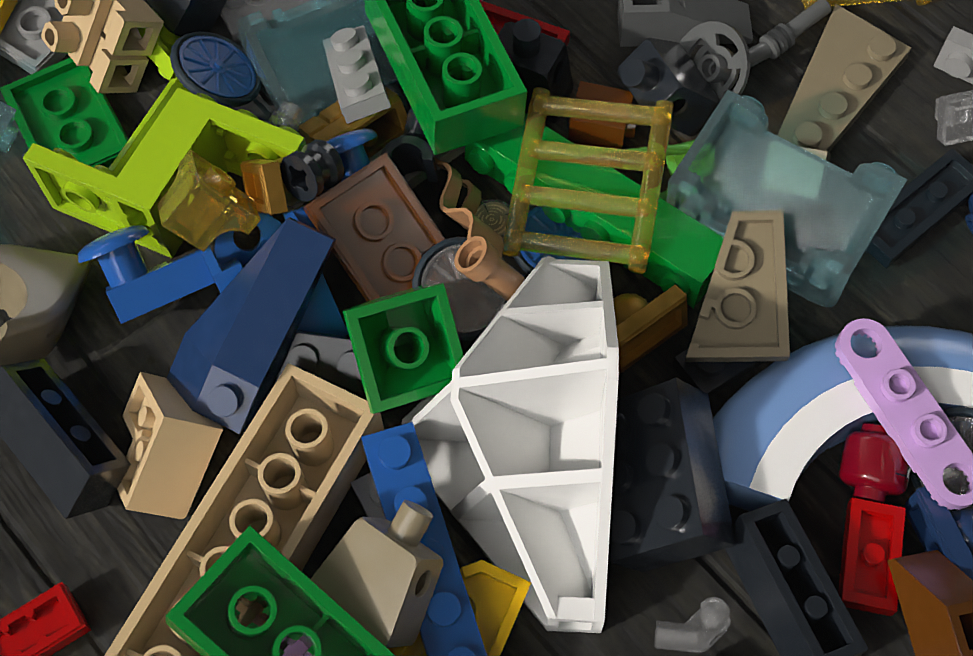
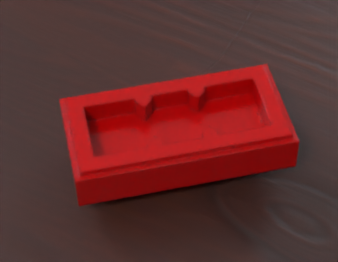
(43, 624)

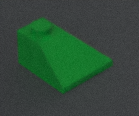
(404, 345)

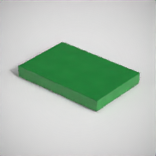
(67, 113)

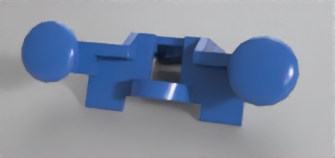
(140, 290)

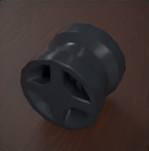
(312, 170)

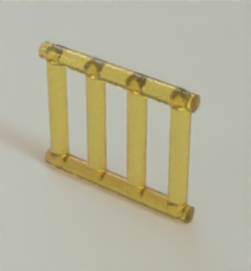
(642, 208)

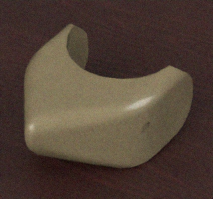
(39, 296)

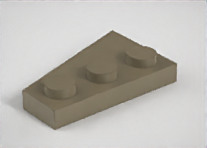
(747, 295)

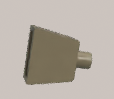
(384, 574)

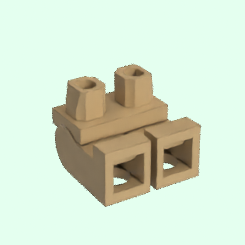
(106, 39)

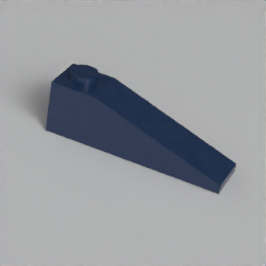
(245, 334)

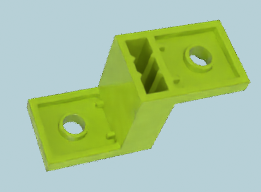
(132, 197)

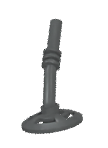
(724, 67)

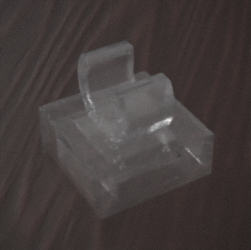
(955, 118)

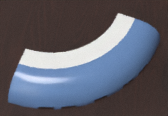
(811, 404)

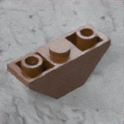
(935, 603)

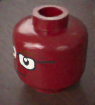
(873, 464)

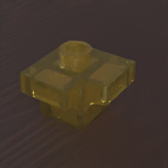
(205, 203)

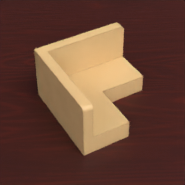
(167, 449)

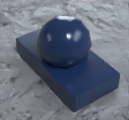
(941, 529)

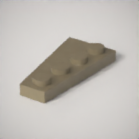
(841, 80)

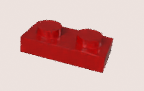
(870, 539)

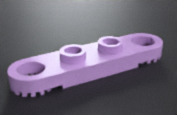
(907, 411)

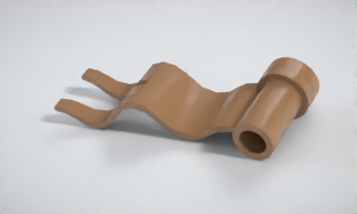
(481, 253)

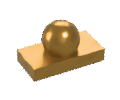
(265, 185)
(647, 325)

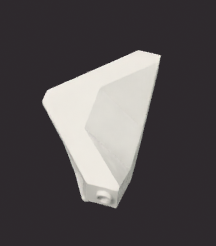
(529, 440)

